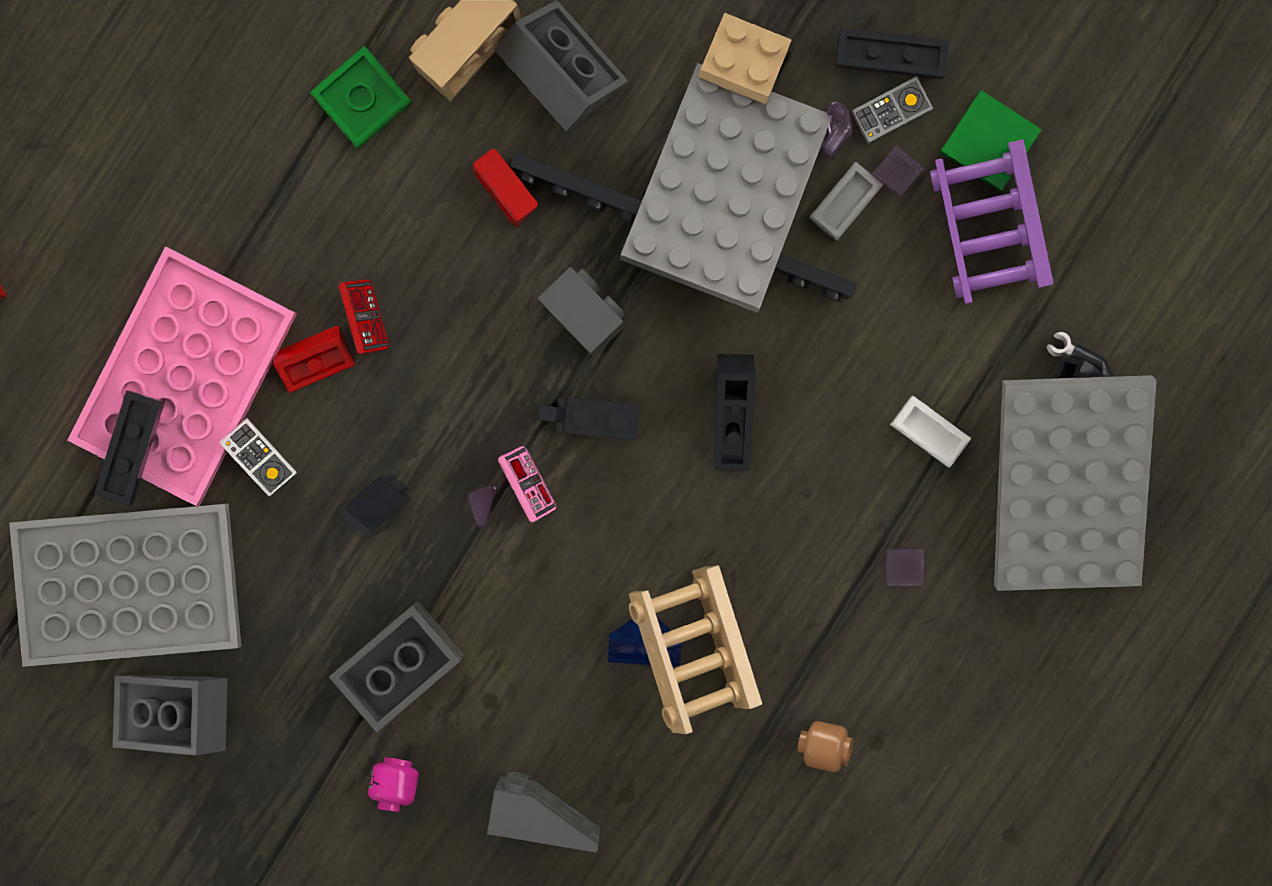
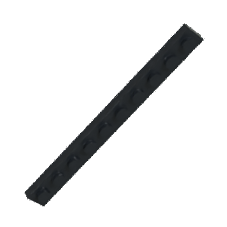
(599, 197)

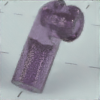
(839, 129)

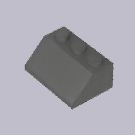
(560, 64)

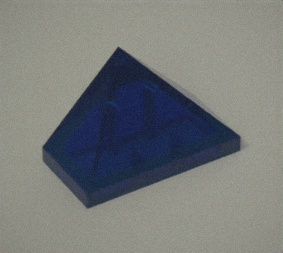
(628, 646)

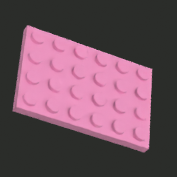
(200, 350)

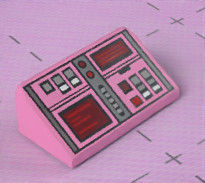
(527, 483)

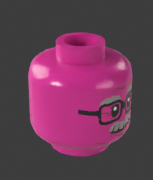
(393, 784)

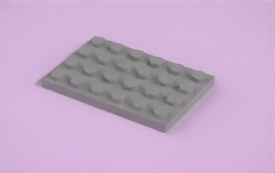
(726, 191)
(1073, 482)
(125, 585)

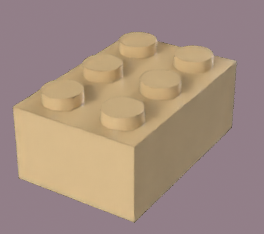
(462, 42)

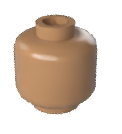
(825, 746)

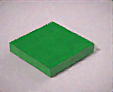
(361, 97)
(985, 136)

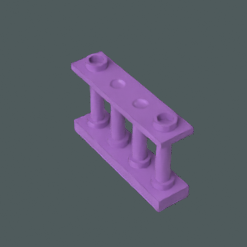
(1027, 234)

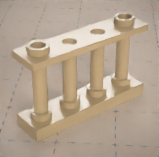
(728, 655)

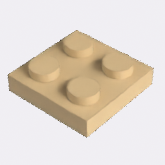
(744, 58)

